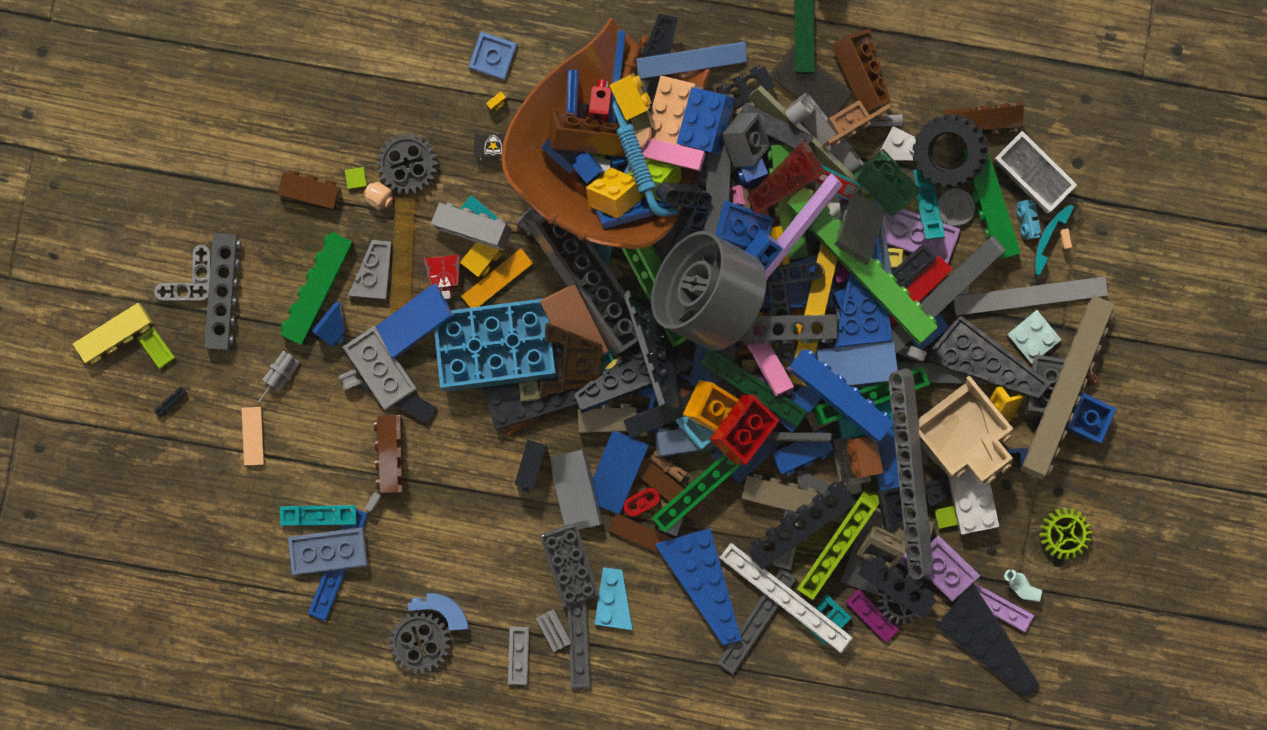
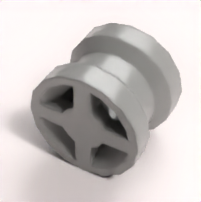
(349, 379)

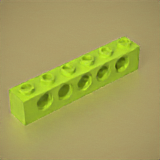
(838, 545)

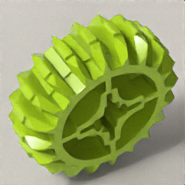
(1060, 541)

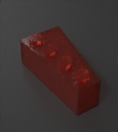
(791, 174)

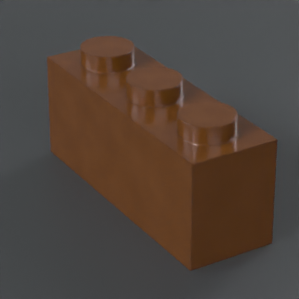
(309, 190)

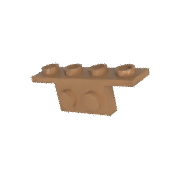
(850, 119)

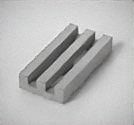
(551, 631)

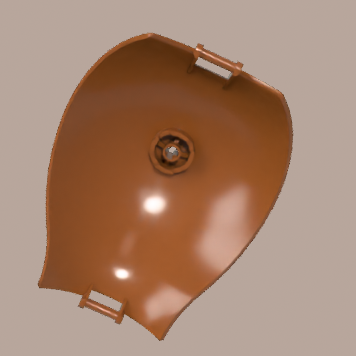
(546, 184)

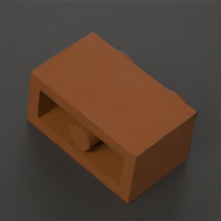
(864, 457)

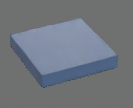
(492, 55)

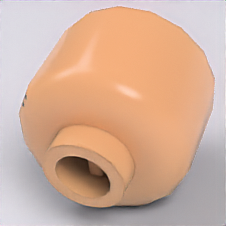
(378, 195)

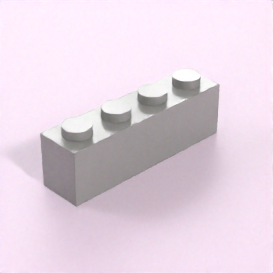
(471, 226)

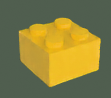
(630, 96)
(613, 193)

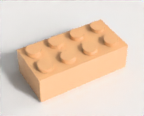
(670, 108)

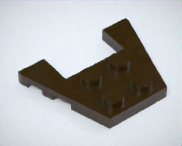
(579, 362)

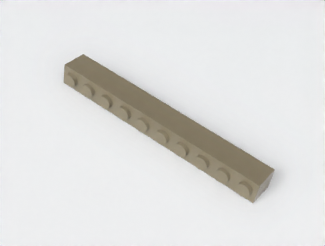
(1067, 387)
(792, 497)

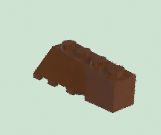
(862, 70)
(993, 119)
(584, 135)
(390, 454)

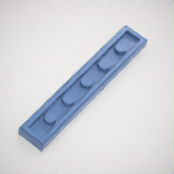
(691, 60)

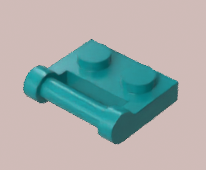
(836, 615)

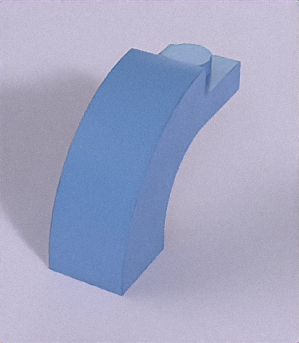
(448, 607)

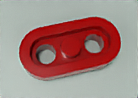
(641, 502)

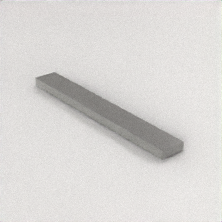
(1030, 296)

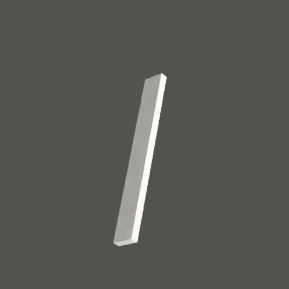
(786, 597)

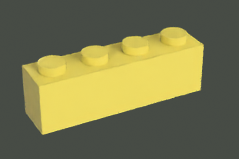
(113, 333)

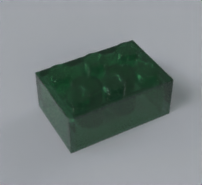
(887, 183)

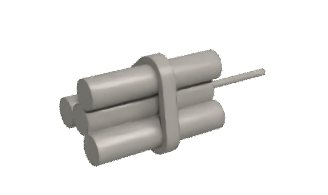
(280, 372)

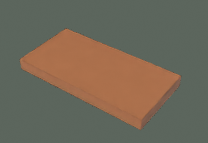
(569, 312)

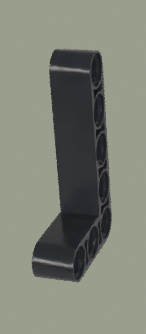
(695, 206)
(785, 303)

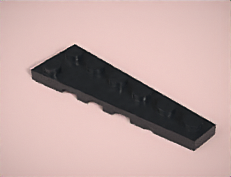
(658, 44)

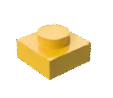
(496, 102)

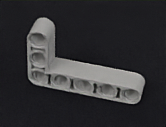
(808, 112)

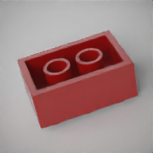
(744, 429)

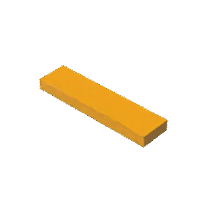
(497, 279)

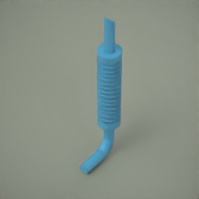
(638, 163)

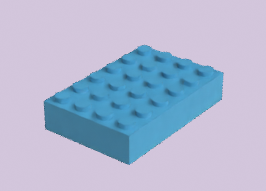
(494, 346)

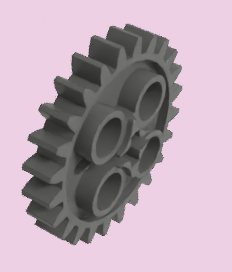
(403, 146)
(402, 648)

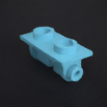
(1028, 228)

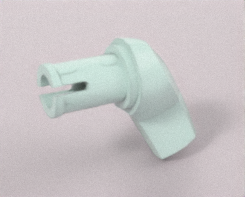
(1022, 587)

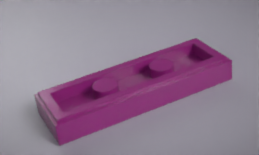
(872, 615)

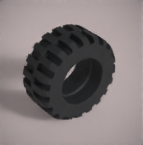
(925, 158)

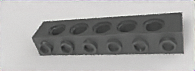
(219, 243)
(827, 321)

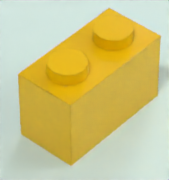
(479, 258)

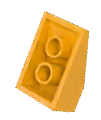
(709, 405)

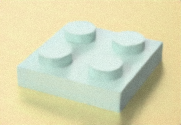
(1033, 336)

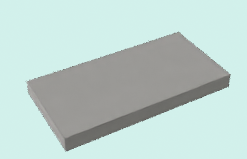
(379, 369)

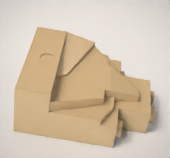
(967, 434)

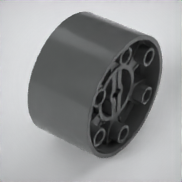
(708, 290)

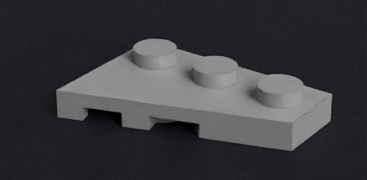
(374, 272)

